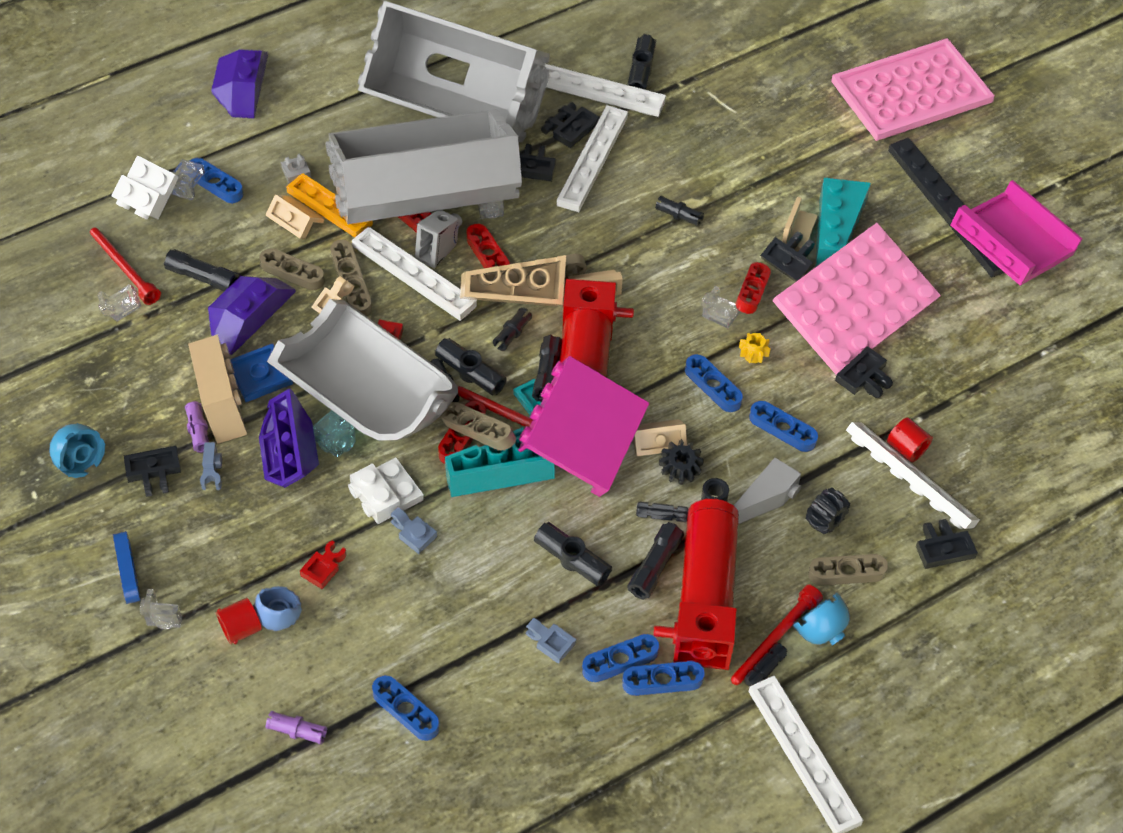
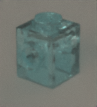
(334, 434)

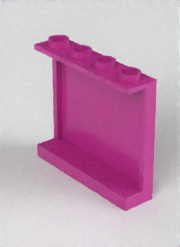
(1017, 233)
(584, 424)

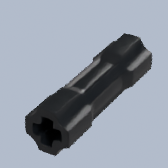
(187, 265)
(549, 356)
(646, 577)

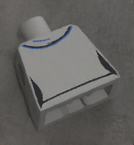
(436, 237)

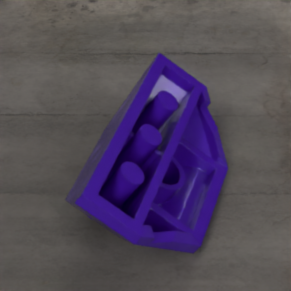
(239, 81)
(246, 308)
(287, 441)

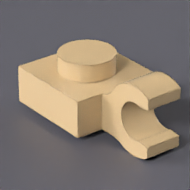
(340, 289)

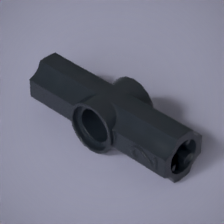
(642, 62)
(470, 366)
(585, 561)

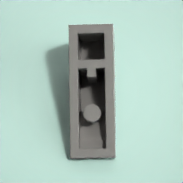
(769, 490)

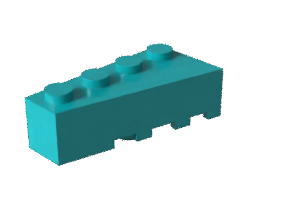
(839, 213)
(490, 469)

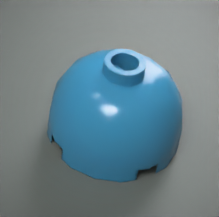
(76, 449)
(825, 622)

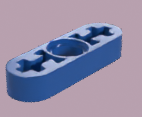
(220, 188)
(715, 393)
(785, 435)
(126, 567)
(625, 647)
(655, 687)
(408, 720)

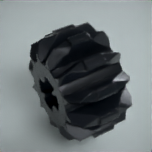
(683, 454)
(828, 510)

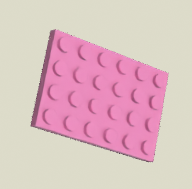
(912, 89)
(856, 298)

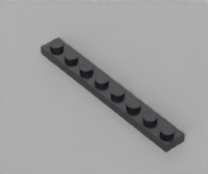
(936, 191)

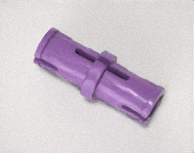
(196, 425)
(296, 727)

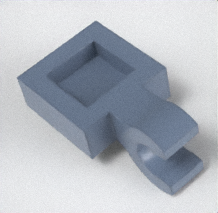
(211, 462)
(413, 533)
(552, 641)

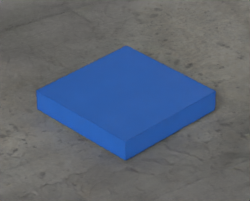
(256, 376)

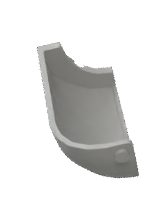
(365, 374)

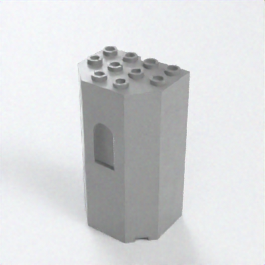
(499, 73)
(424, 165)

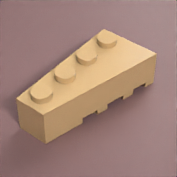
(521, 283)

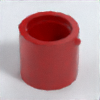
(909, 439)
(238, 621)

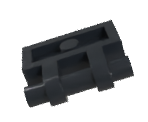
(575, 127)

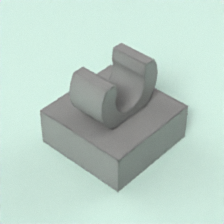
(294, 167)

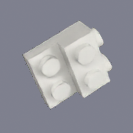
(145, 188)
(384, 489)

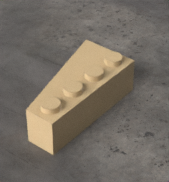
(217, 388)

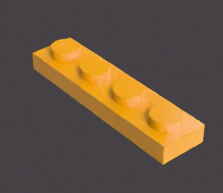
(323, 202)

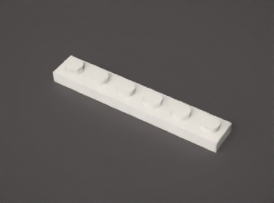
(605, 91)
(592, 158)
(413, 273)
(919, 481)
(805, 756)

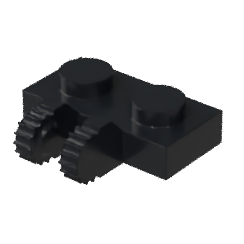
(538, 166)
(786, 259)
(862, 370)
(152, 465)
(946, 548)

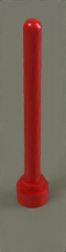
(146, 291)
(495, 407)
(808, 598)

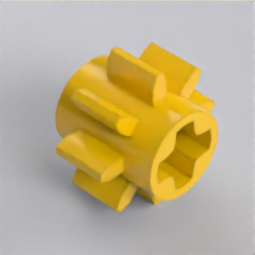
(754, 348)

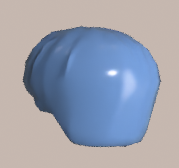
(277, 608)

